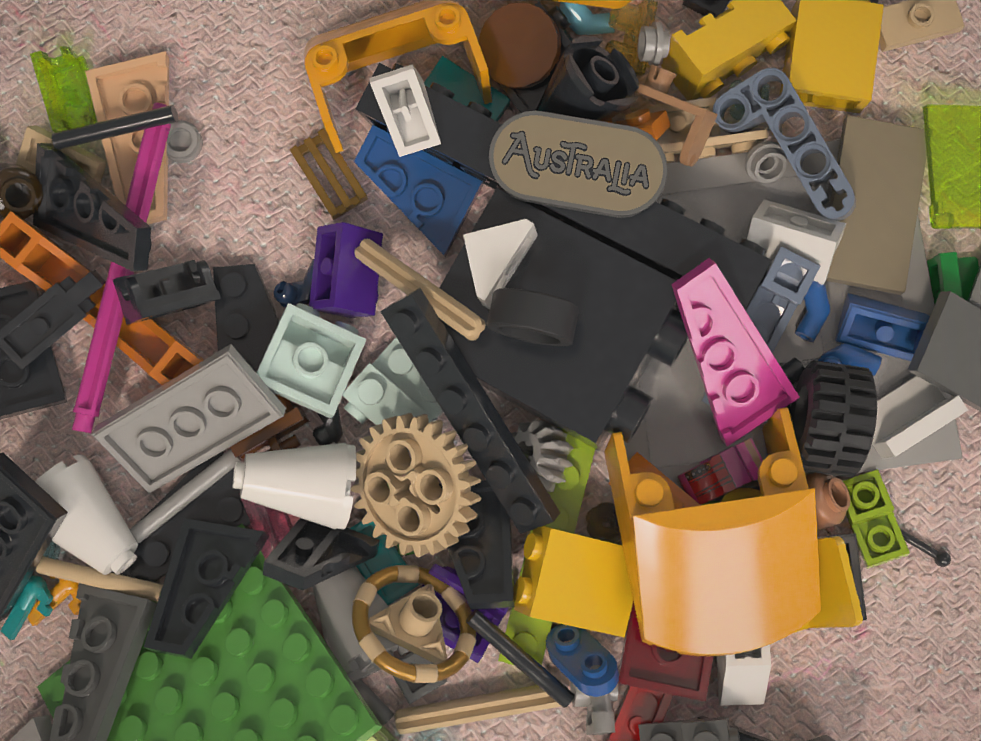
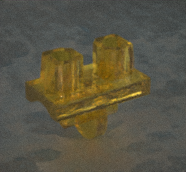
(630, 20)

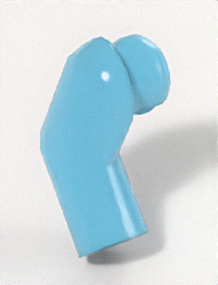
(584, 21)

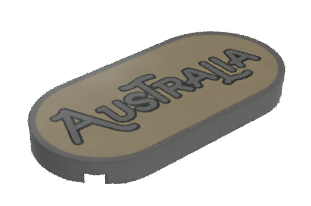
(578, 164)

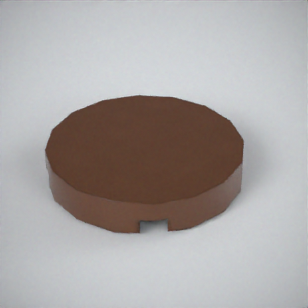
(520, 45)

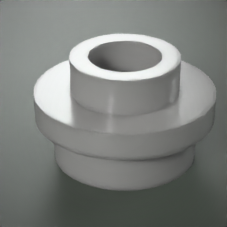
(653, 43)
(769, 170)

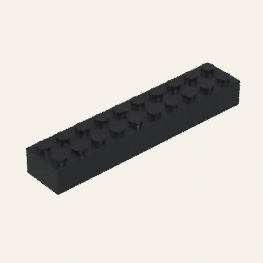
(654, 237)

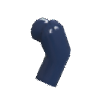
(296, 291)

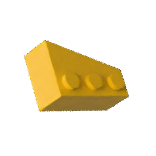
(726, 45)

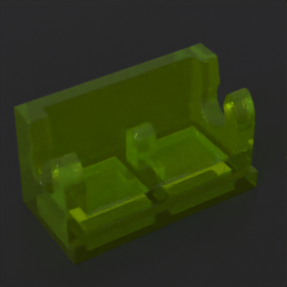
(64, 89)

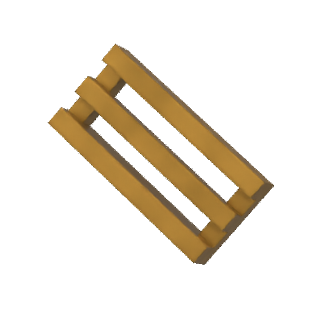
(310, 145)

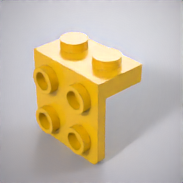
(837, 588)

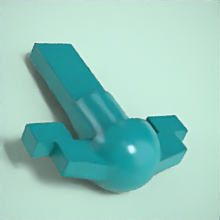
(34, 590)

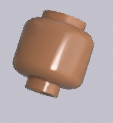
(831, 499)

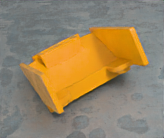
(721, 571)

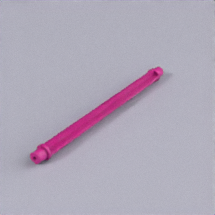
(110, 311)

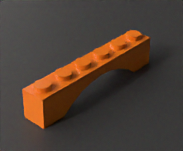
(47, 263)

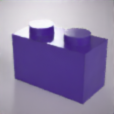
(339, 279)

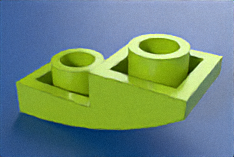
(874, 520)

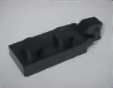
(49, 318)

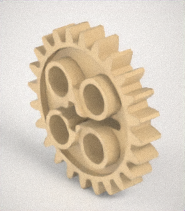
(415, 484)

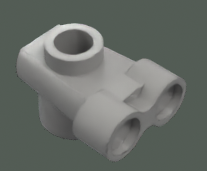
(599, 710)

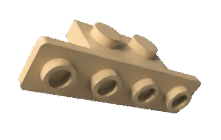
(681, 122)

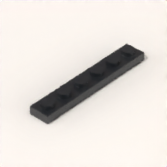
(470, 411)

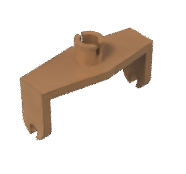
(657, 87)

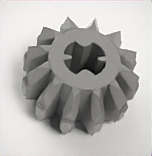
(545, 451)

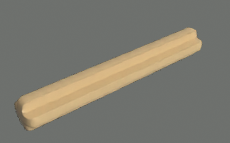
(408, 280)
(472, 709)

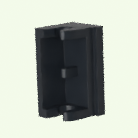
(165, 291)

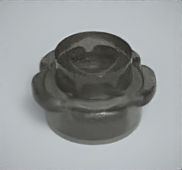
(603, 513)

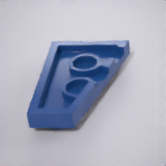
(421, 186)

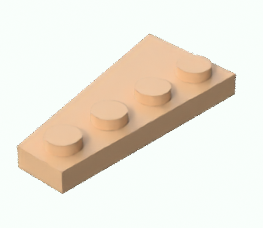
(124, 91)

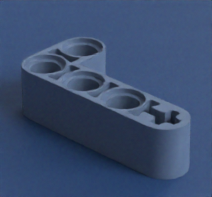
(796, 148)

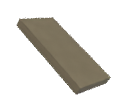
(886, 174)

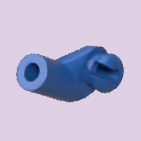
(853, 356)

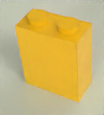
(834, 53)
(574, 581)

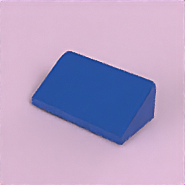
(880, 327)

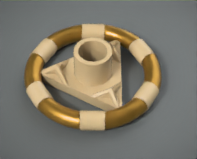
(412, 625)

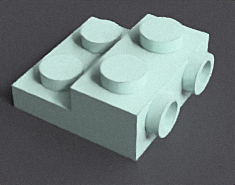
(310, 359)
(390, 389)

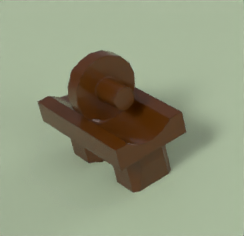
(272, 433)

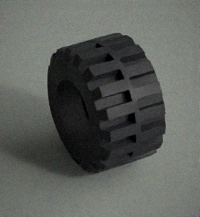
(834, 417)

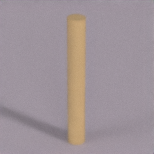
(94, 578)

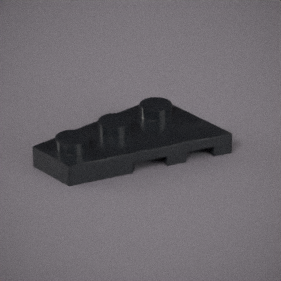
(485, 553)

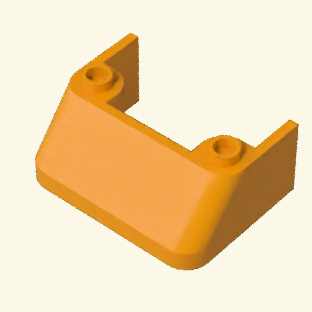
(385, 37)

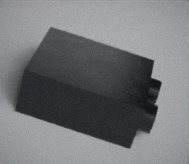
(621, 324)

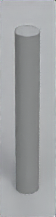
(184, 496)

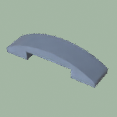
(779, 295)

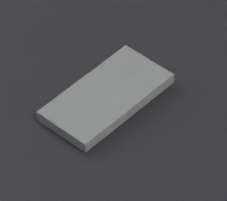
(189, 419)

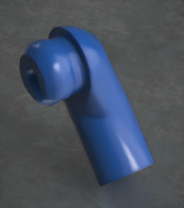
(817, 312)

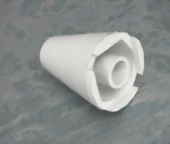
(301, 482)
(93, 523)

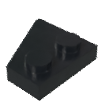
(316, 553)

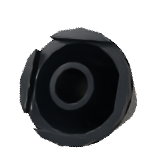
(590, 82)

